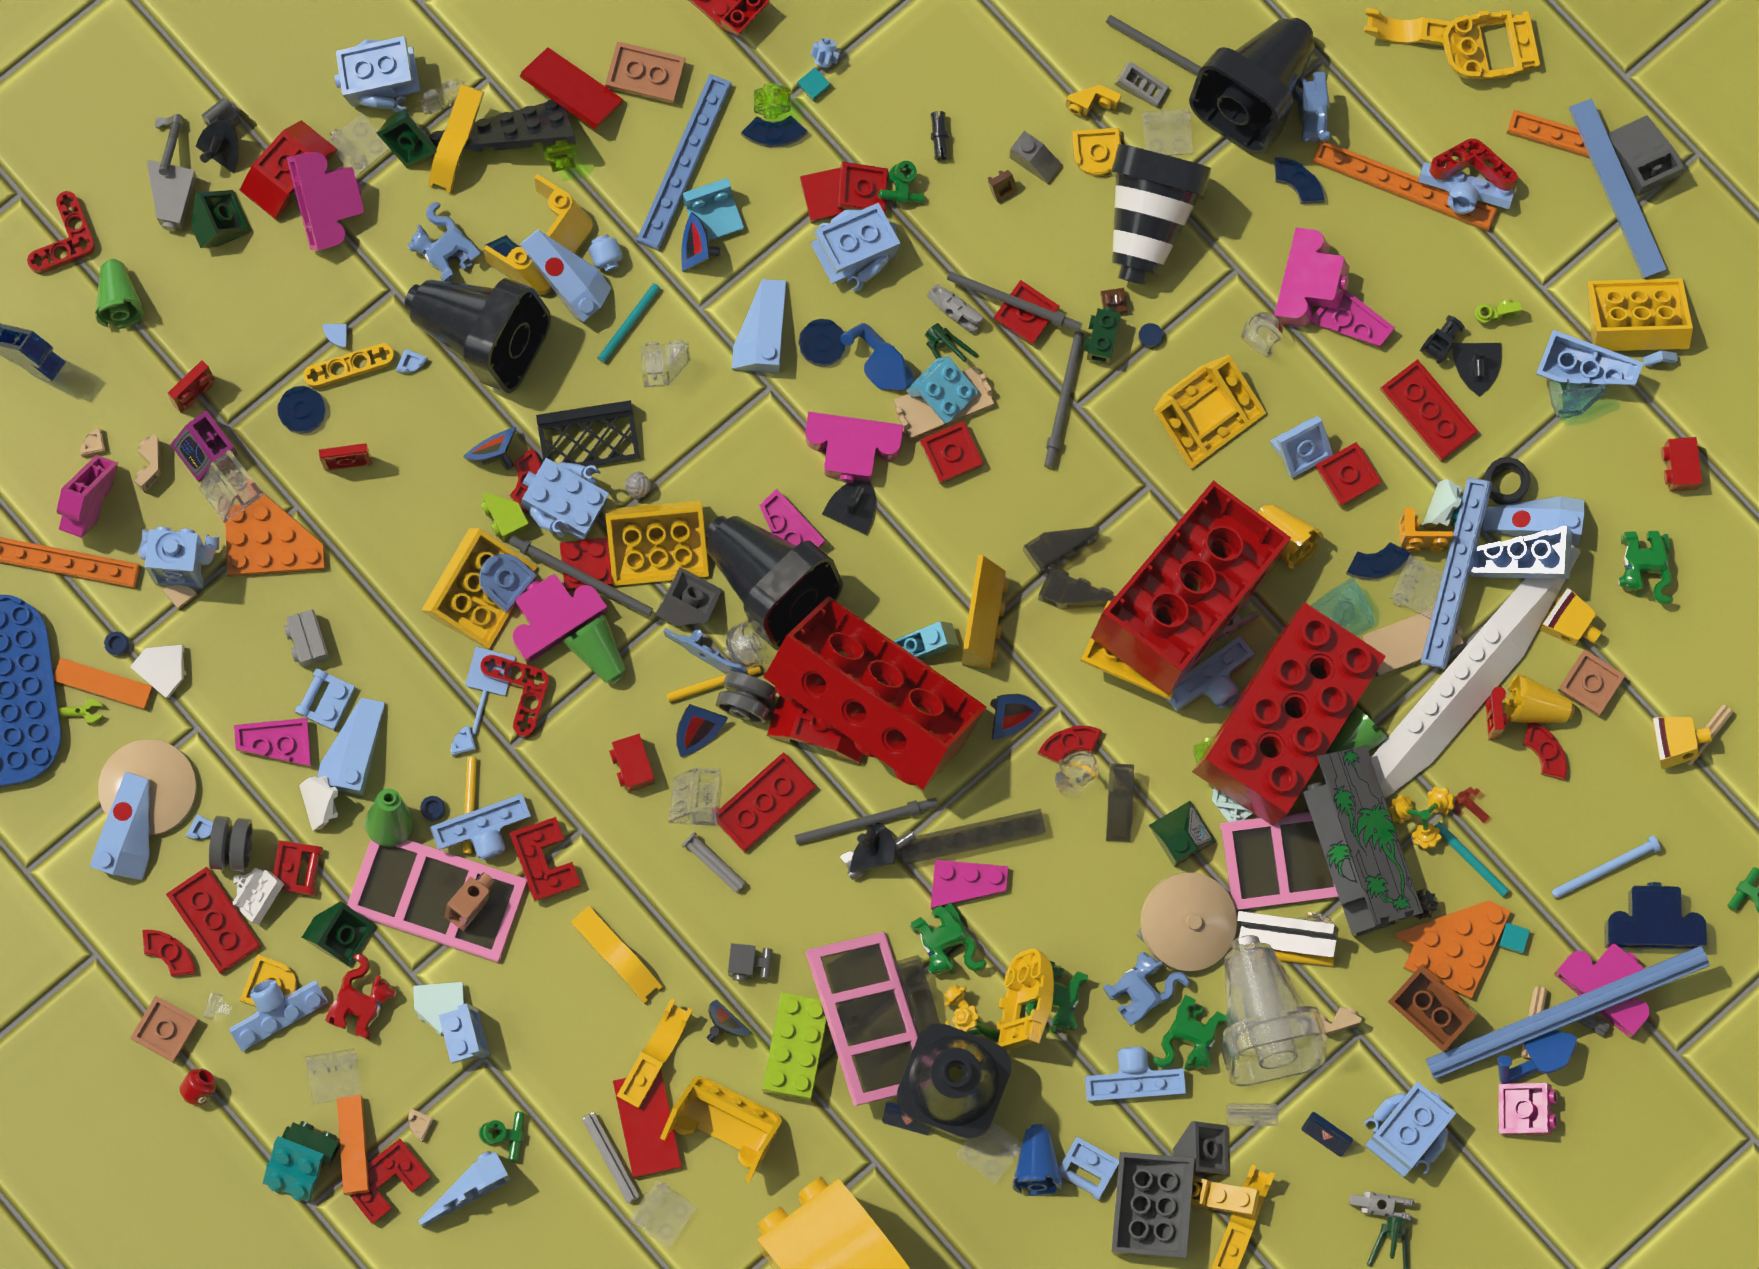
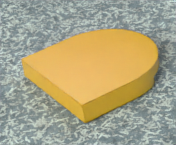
(1095, 150)
(269, 969)

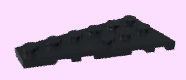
(519, 129)

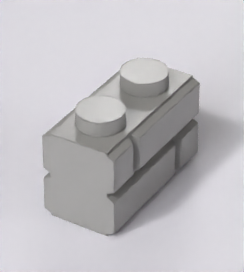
(307, 638)

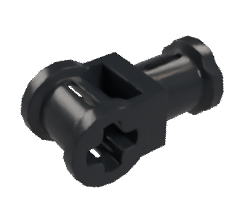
(1441, 341)

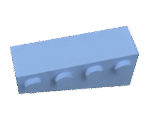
(1533, 556)

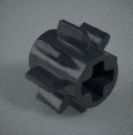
(1427, 903)

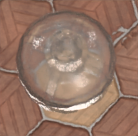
(745, 646)

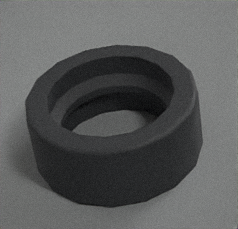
(1516, 465)

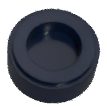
(1150, 335)
(116, 644)
(432, 808)

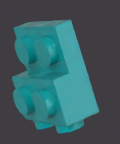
(293, 1169)

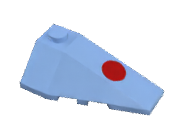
(572, 278)
(1536, 516)
(125, 835)

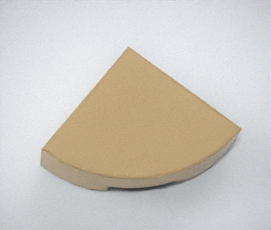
(93, 443)
(179, 594)
(419, 1124)

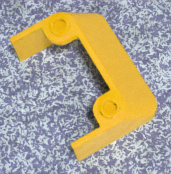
(569, 230)
(727, 1118)

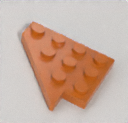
(270, 542)
(1456, 945)

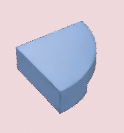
(336, 334)
(1661, 356)
(410, 362)
(463, 742)
(200, 828)

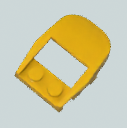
(1466, 49)
(1026, 980)

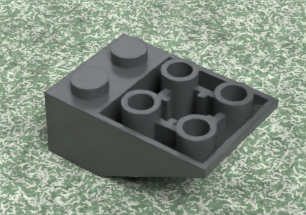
(1645, 155)

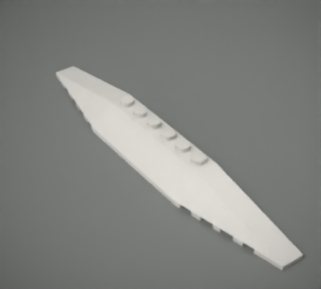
(1465, 683)

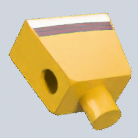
(1571, 620)
(1678, 739)

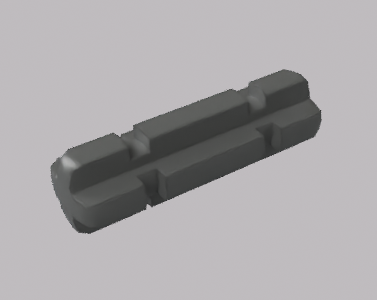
(1592, 1021)

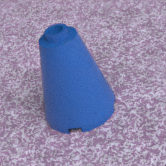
(1037, 1164)

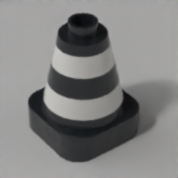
(1151, 207)

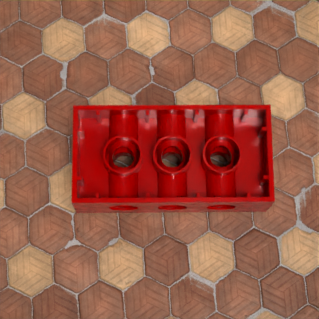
(1190, 587)
(874, 693)
(1259, 715)

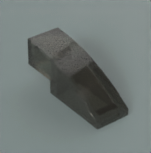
(1119, 802)
(917, 992)

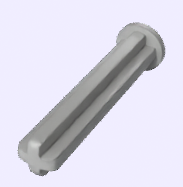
(714, 863)

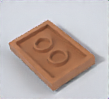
(645, 72)

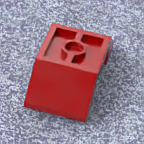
(731, 14)
(270, 178)
(798, 723)

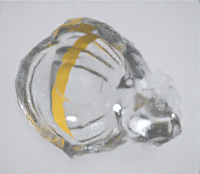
(1075, 773)

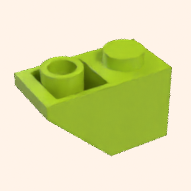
(506, 514)

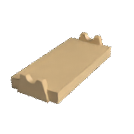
(919, 417)
(1404, 642)

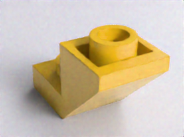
(1082, 101)

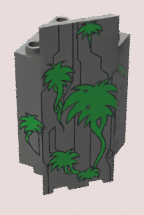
(1361, 843)

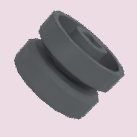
(746, 697)
(230, 844)

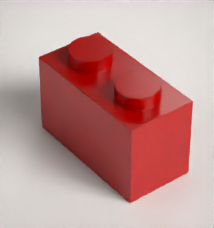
(1682, 464)
(632, 762)

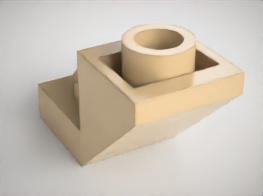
(151, 453)
(1343, 1020)

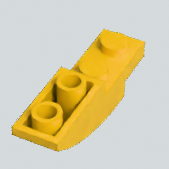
(1224, 1197)

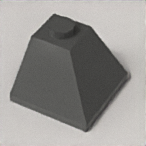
(688, 599)
(1207, 1145)

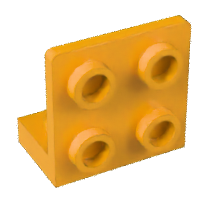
(1415, 540)

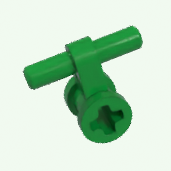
(901, 192)
(1746, 889)
(515, 1135)

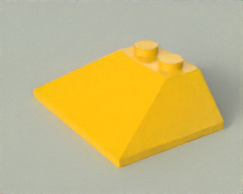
(1208, 409)

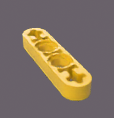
(349, 369)

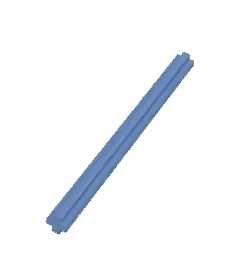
(1567, 1012)

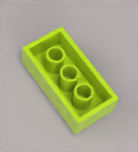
(795, 1047)

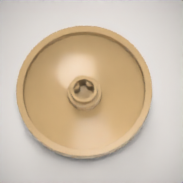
(170, 781)
(1188, 921)

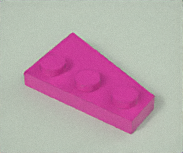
(1354, 320)

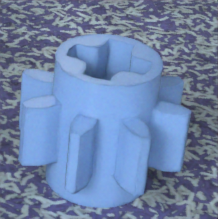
(825, 52)

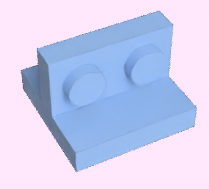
(1303, 446)
(464, 1033)

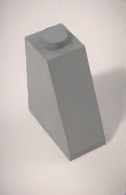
(171, 194)

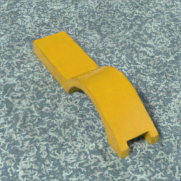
(1405, 31)
(455, 137)
(616, 953)
(654, 1054)
(1242, 1225)

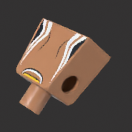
(464, 907)

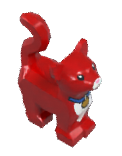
(356, 1003)

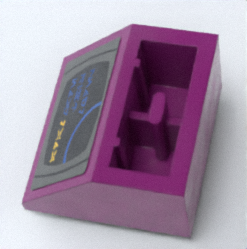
(201, 444)

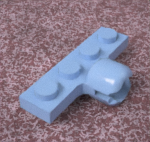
(1467, 190)
(1213, 677)
(482, 827)
(276, 1011)
(1134, 1079)

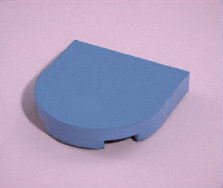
(504, 579)

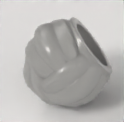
(637, 485)

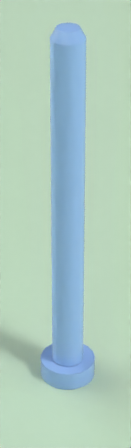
(1651, 845)

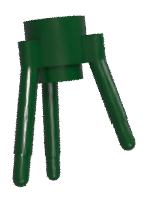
(940, 337)
(1395, 1230)

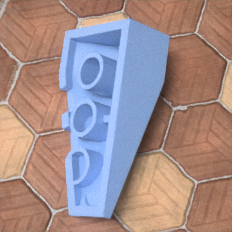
(761, 333)
(1581, 362)
(352, 751)
(477, 1181)

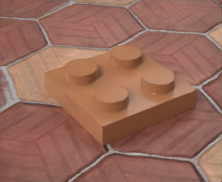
(1591, 682)
(164, 1029)

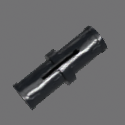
(939, 135)

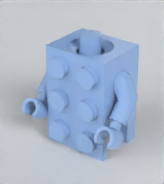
(377, 73)
(856, 244)
(563, 499)
(176, 556)
(1410, 1129)

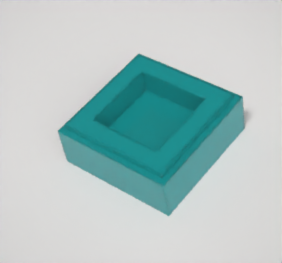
(813, 84)
(1514, 938)

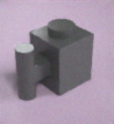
(222, 110)
(743, 961)

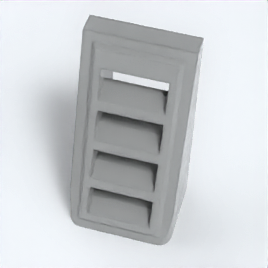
(1137, 72)

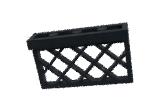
(589, 415)

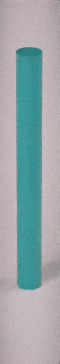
(628, 323)
(1471, 859)

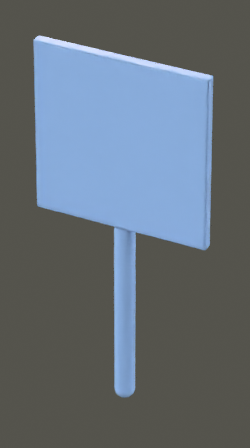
(479, 681)

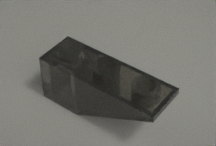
(1053, 546)
(1069, 593)

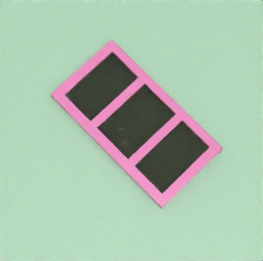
(1275, 862)
(410, 891)
(865, 1014)

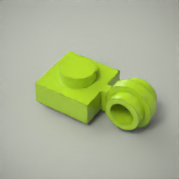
(1505, 310)

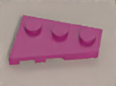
(787, 521)
(276, 740)
(966, 881)

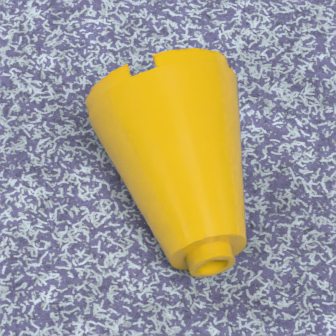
(1302, 534)
(1536, 703)

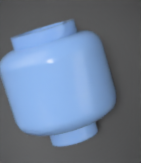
(605, 252)

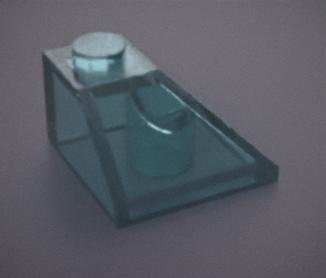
(1573, 398)
(1347, 607)

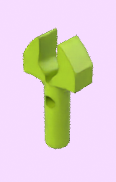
(83, 711)

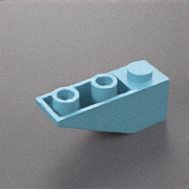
(930, 640)

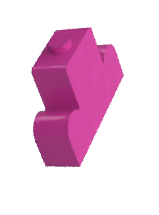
(324, 198)
(1310, 278)
(852, 444)
(83, 496)
(553, 615)
(1614, 964)

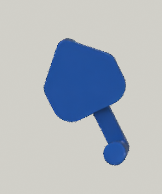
(886, 364)
(1547, 1055)

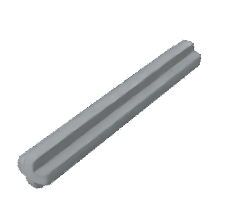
(611, 1157)

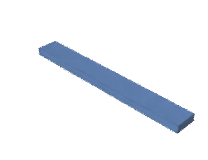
(684, 162)
(1617, 188)
(1456, 573)

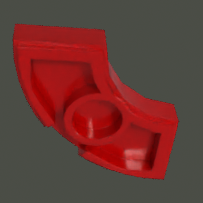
(524, 464)
(1069, 741)
(1547, 749)
(170, 951)

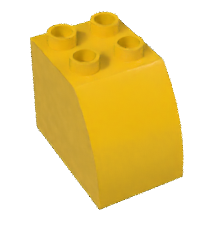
(826, 1233)

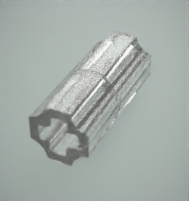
(1252, 1114)

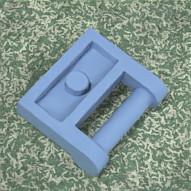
(332, 703)
(1092, 1161)

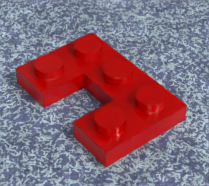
(528, 846)
(392, 1161)

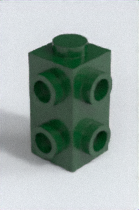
(1103, 336)
(305, 1136)

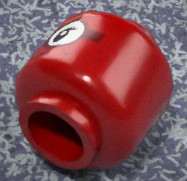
(197, 1086)

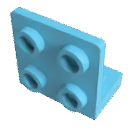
(714, 208)
(943, 388)

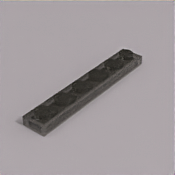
(973, 836)

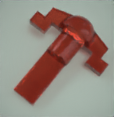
(1463, 798)

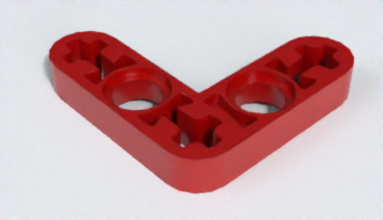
(1501, 175)
(75, 237)
(529, 689)

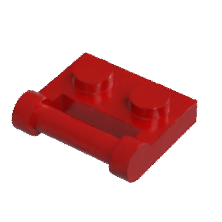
(1496, 718)
(288, 866)

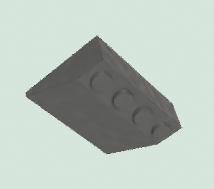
(1152, 1205)

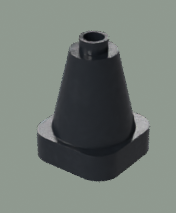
(1251, 88)
(485, 326)
(771, 575)
(950, 1106)

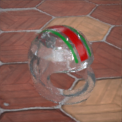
(1262, 332)

